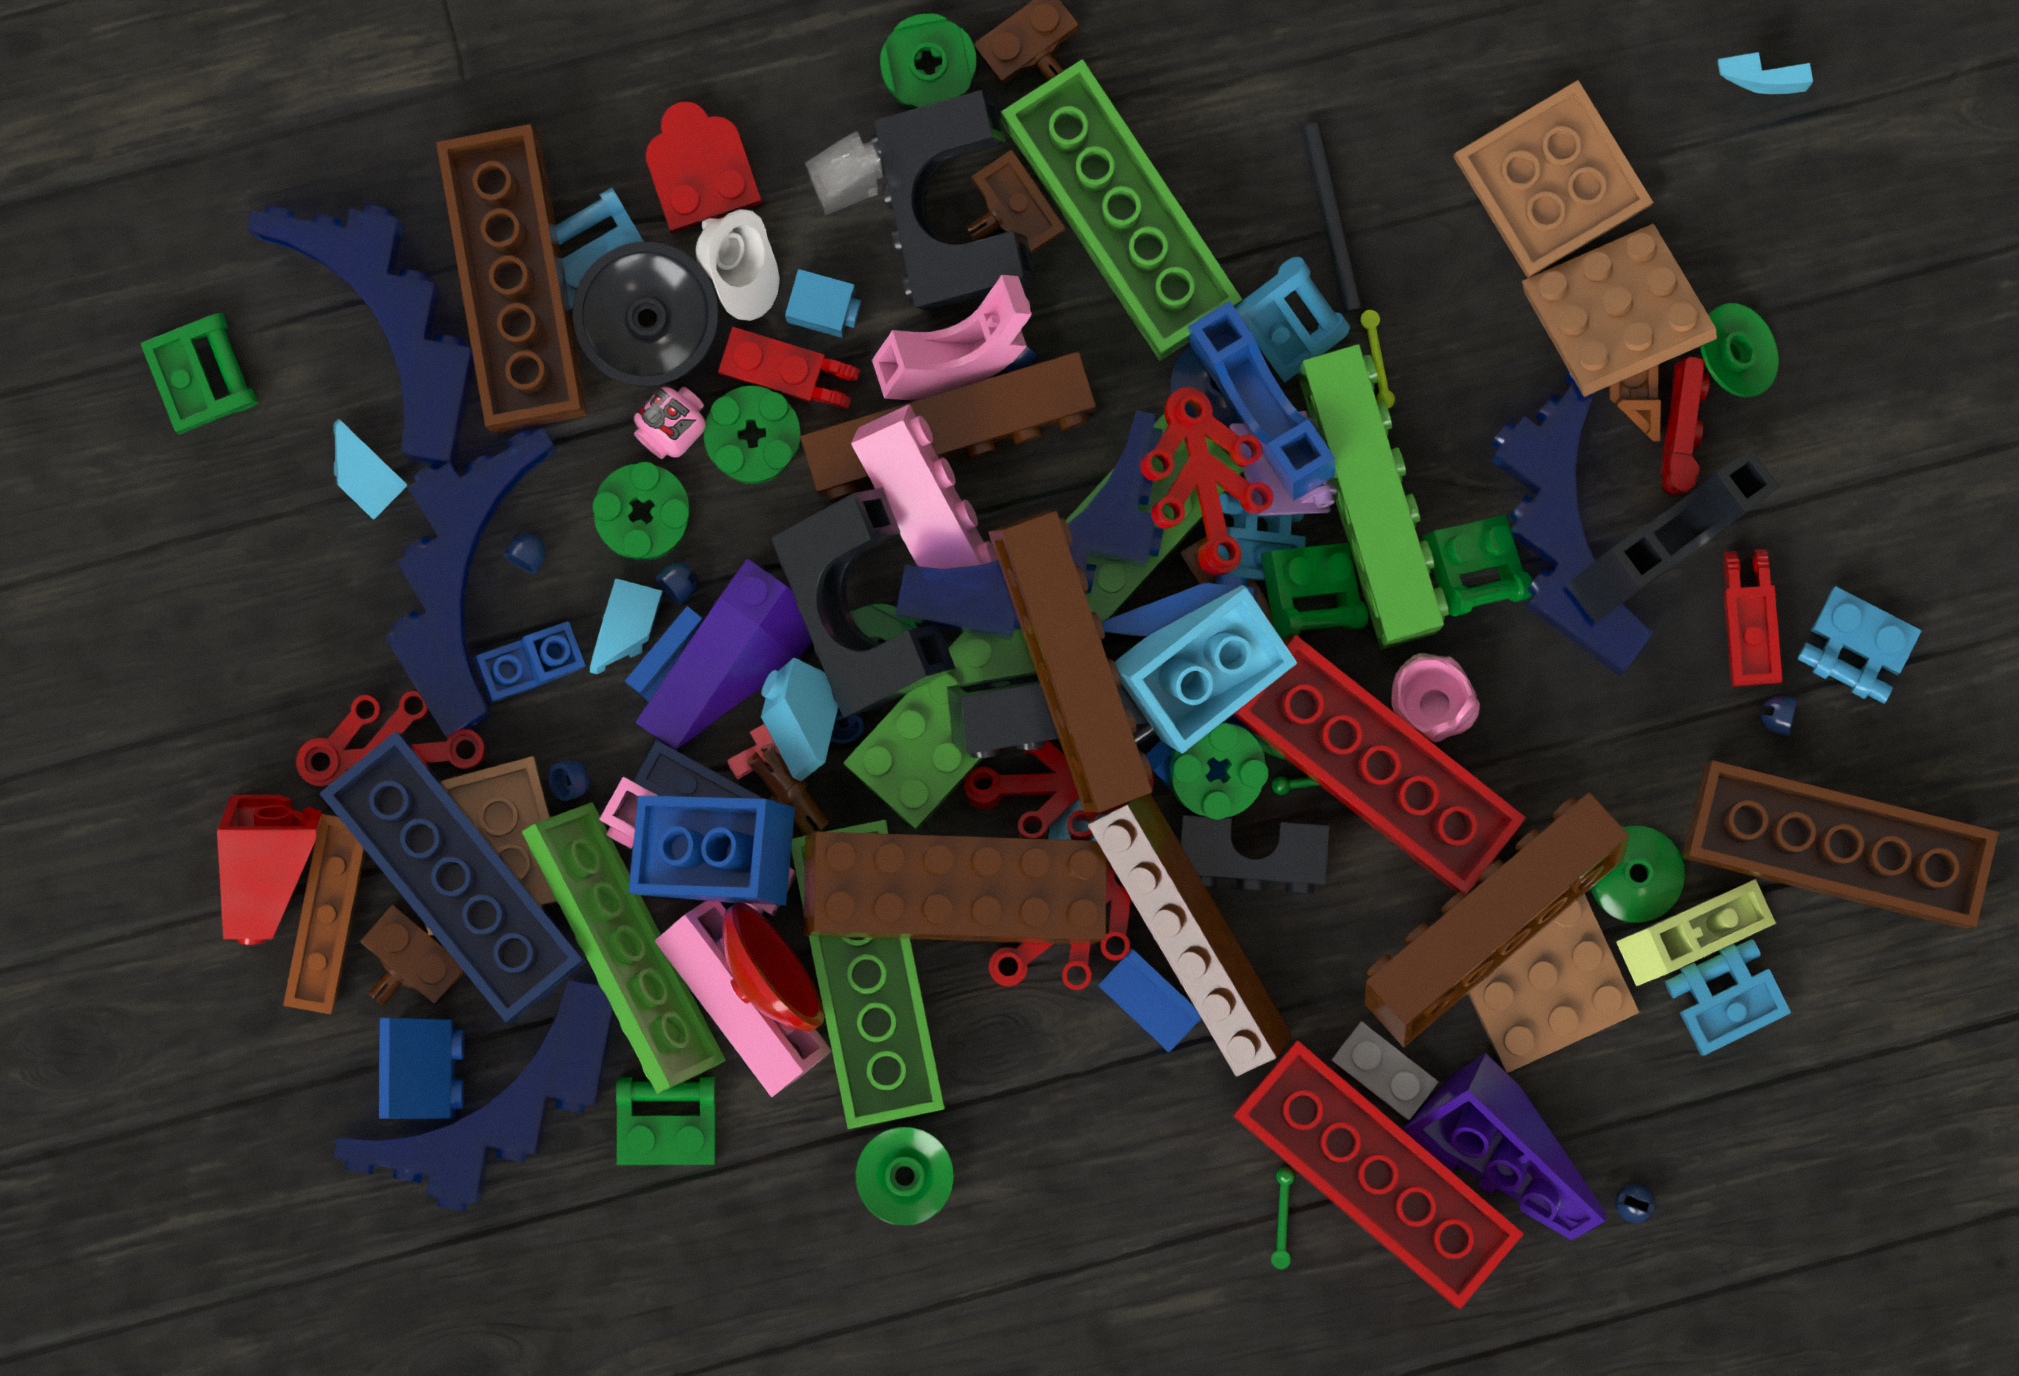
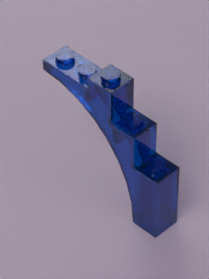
(364, 256)
(1107, 529)
(1553, 530)
(438, 570)
(457, 1156)

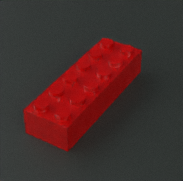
(1381, 768)
(1377, 1174)

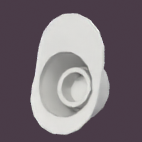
(740, 263)

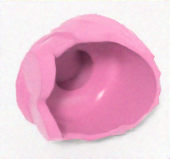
(1434, 696)

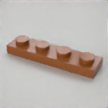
(325, 919)

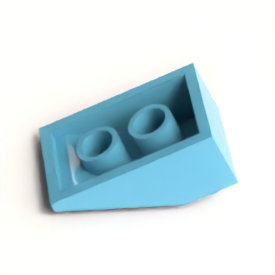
(1203, 667)

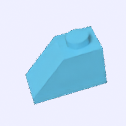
(799, 715)

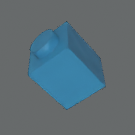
(822, 304)

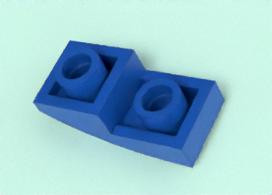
(529, 662)

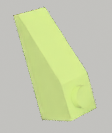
(1695, 932)

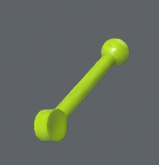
(1369, 321)

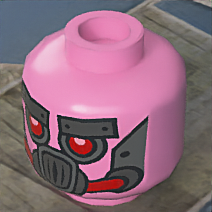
(670, 422)

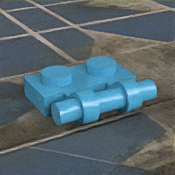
(1255, 542)
(1866, 632)
(1731, 1012)

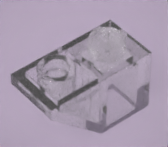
(845, 173)

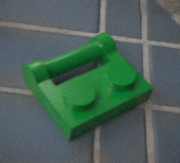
(184, 380)
(1476, 549)
(1309, 574)
(666, 1138)

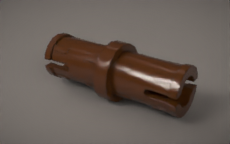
(788, 789)

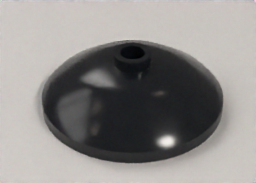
(640, 280)

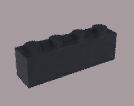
(1007, 714)

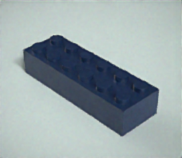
(453, 877)

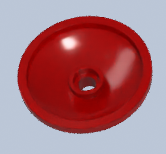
(769, 970)

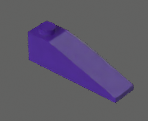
(729, 656)
(1497, 1135)

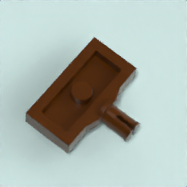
(1027, 40)
(1014, 204)
(409, 959)

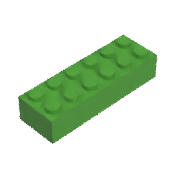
(1118, 207)
(1371, 498)
(874, 1019)

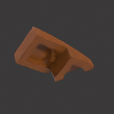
(1639, 400)

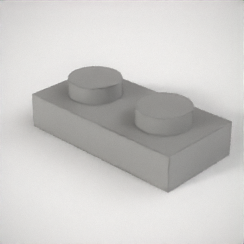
(1384, 1071)

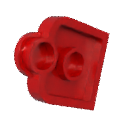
(699, 167)

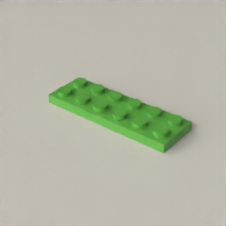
(621, 947)

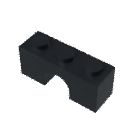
(1296, 860)

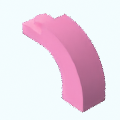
(969, 352)

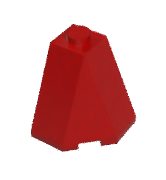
(260, 862)

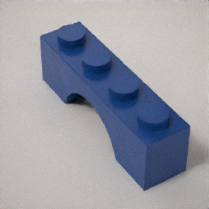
(1248, 385)

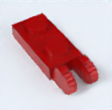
(783, 368)
(1683, 429)
(1751, 624)

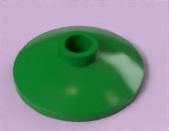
(1744, 353)
(1657, 893)
(878, 1183)

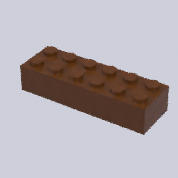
(512, 279)
(1840, 845)
(954, 888)
(1495, 918)

